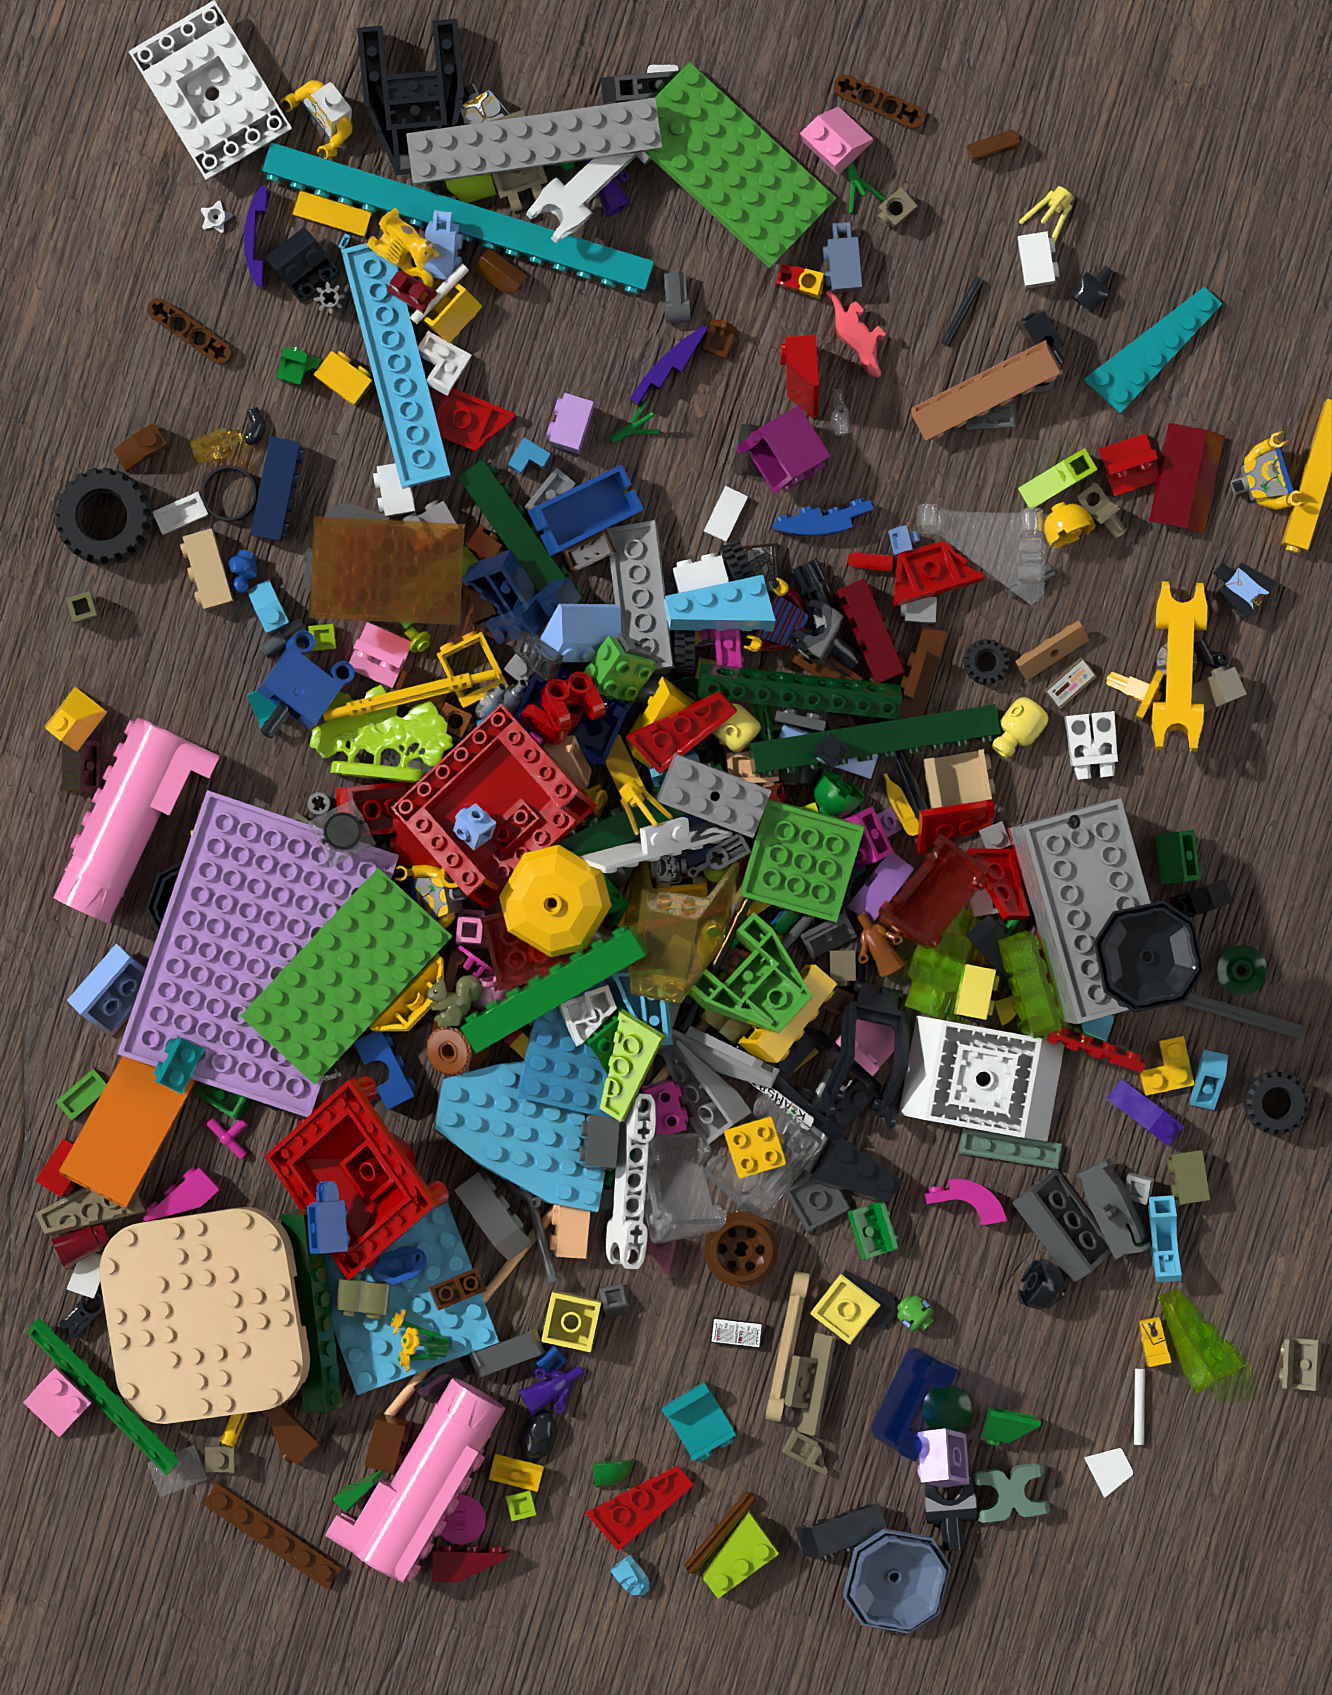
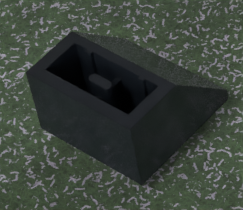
(302, 264)

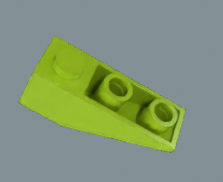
(1058, 478)

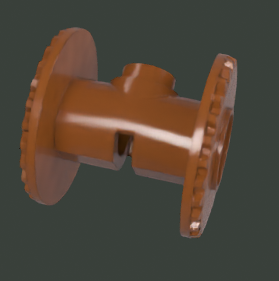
(451, 1051)

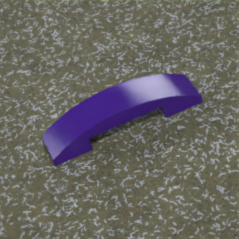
(258, 206)

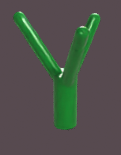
(857, 181)
(631, 427)

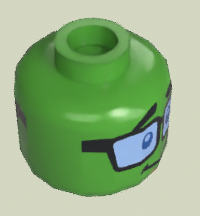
(915, 1313)

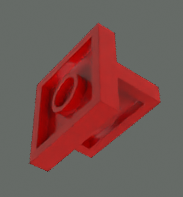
(1129, 464)

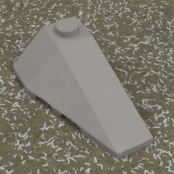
(709, 1098)

